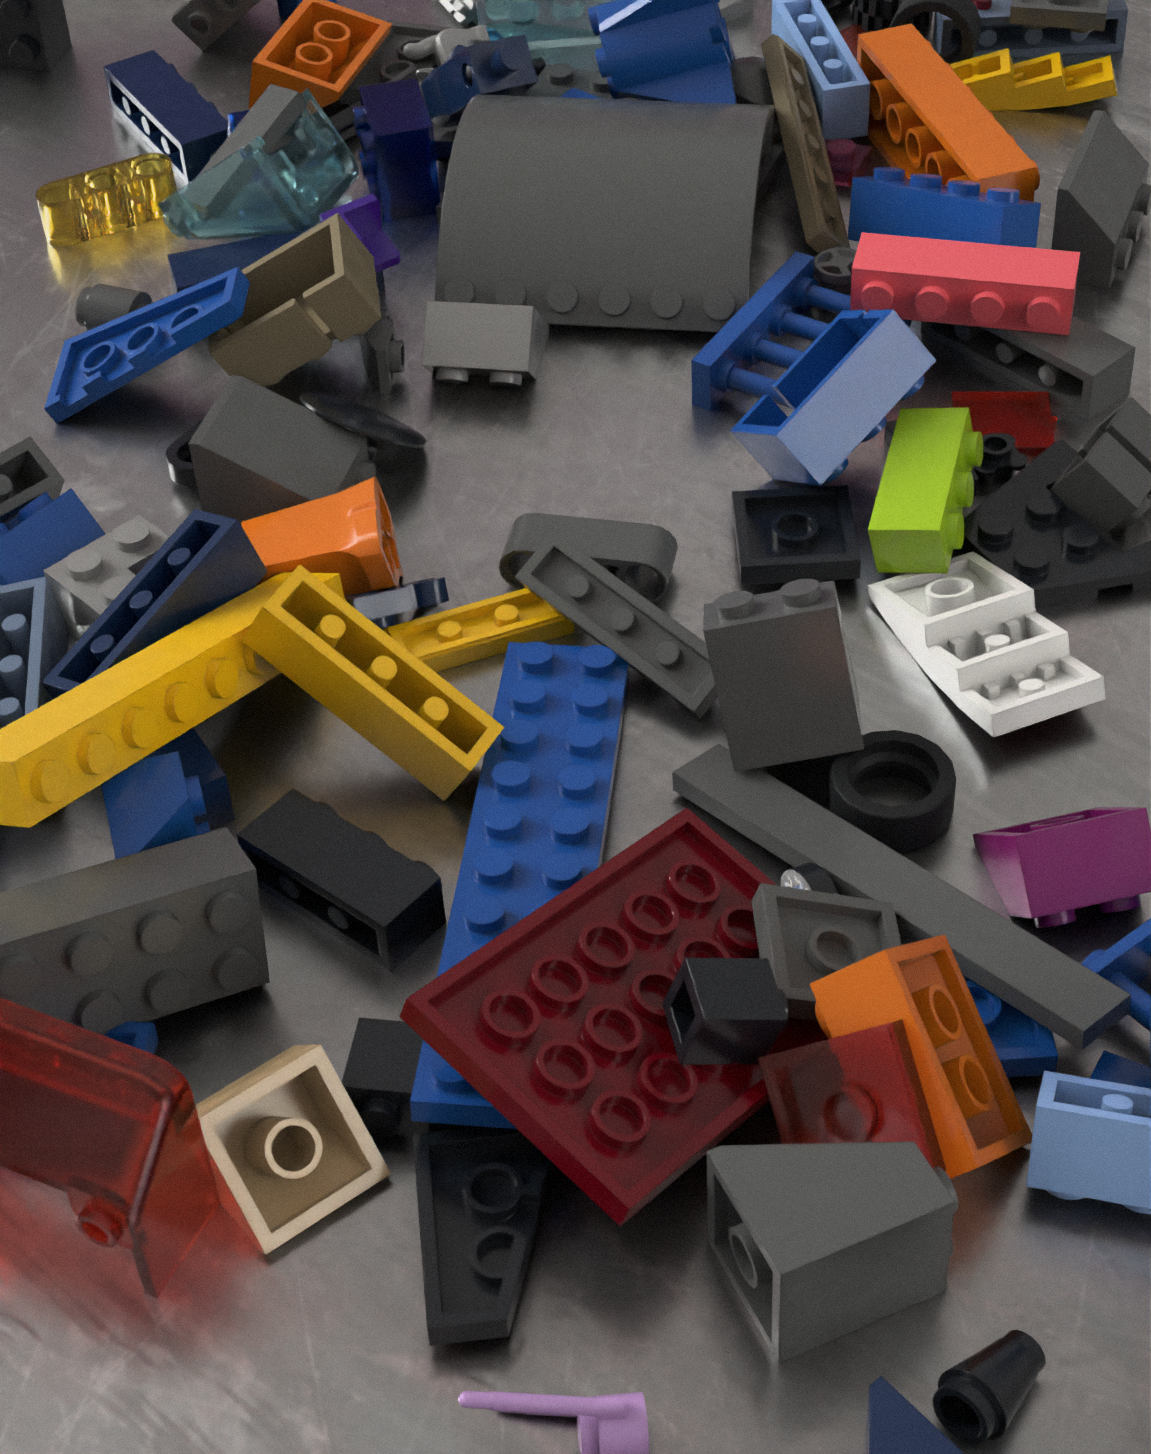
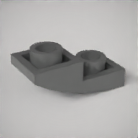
(382, 353)

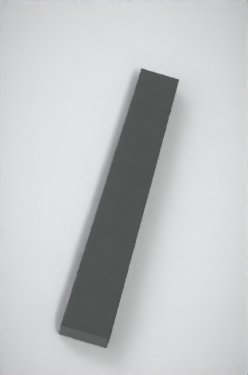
(985, 944)

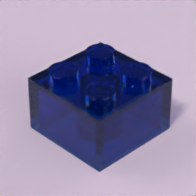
(397, 149)

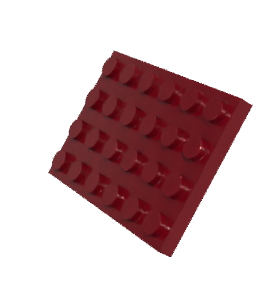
(571, 1026)

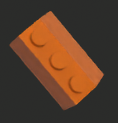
(318, 50)
(954, 1056)

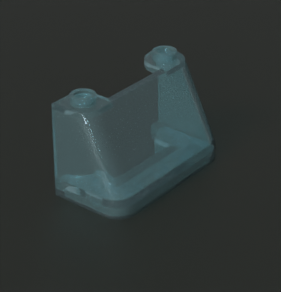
(264, 192)

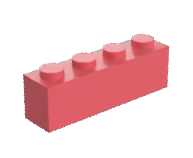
(966, 282)

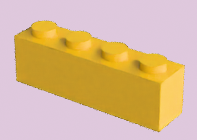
(371, 682)

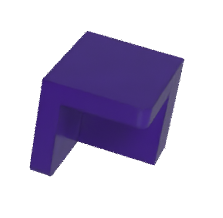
(365, 221)

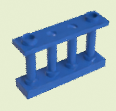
(754, 329)

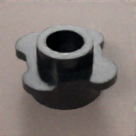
(999, 459)

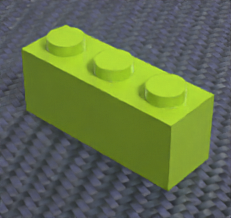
(924, 490)

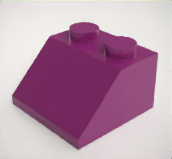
(1070, 863)

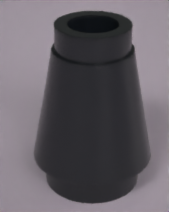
(988, 1388)

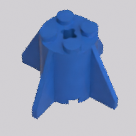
(664, 50)

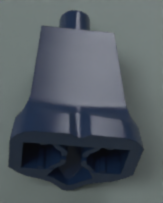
(481, 69)

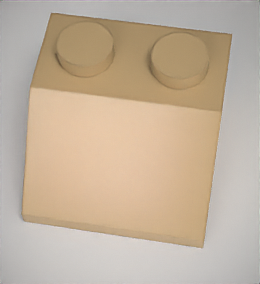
(287, 1146)

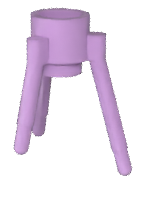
(603, 1421)

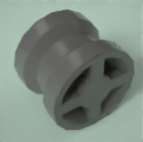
(834, 269)

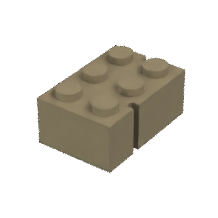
(300, 303)

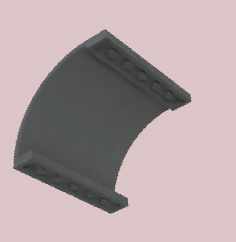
(604, 209)

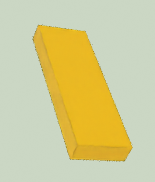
(479, 629)

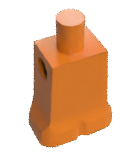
(332, 534)

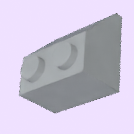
(483, 342)

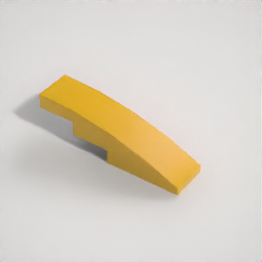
(1036, 81)

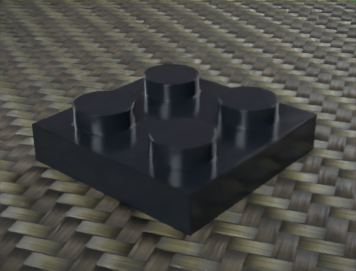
(795, 535)

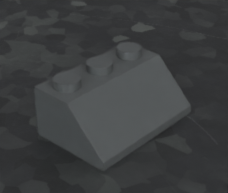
(1102, 202)

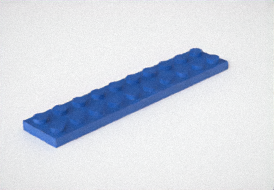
(531, 825)

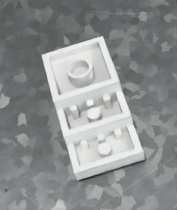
(986, 644)

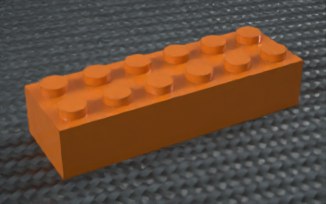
(932, 121)

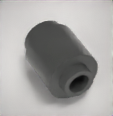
(107, 302)

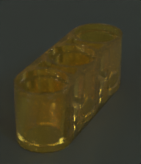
(105, 199)

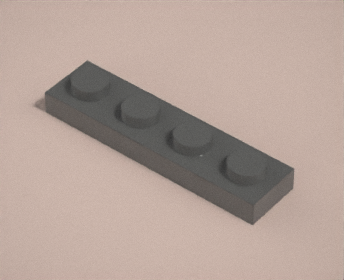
(622, 621)

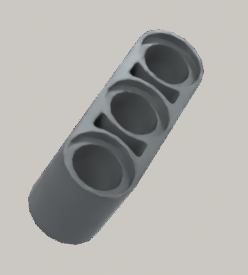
(631, 551)

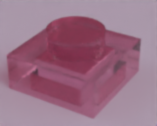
(847, 160)

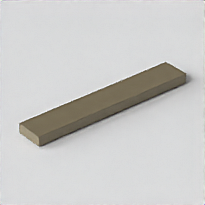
(804, 146)

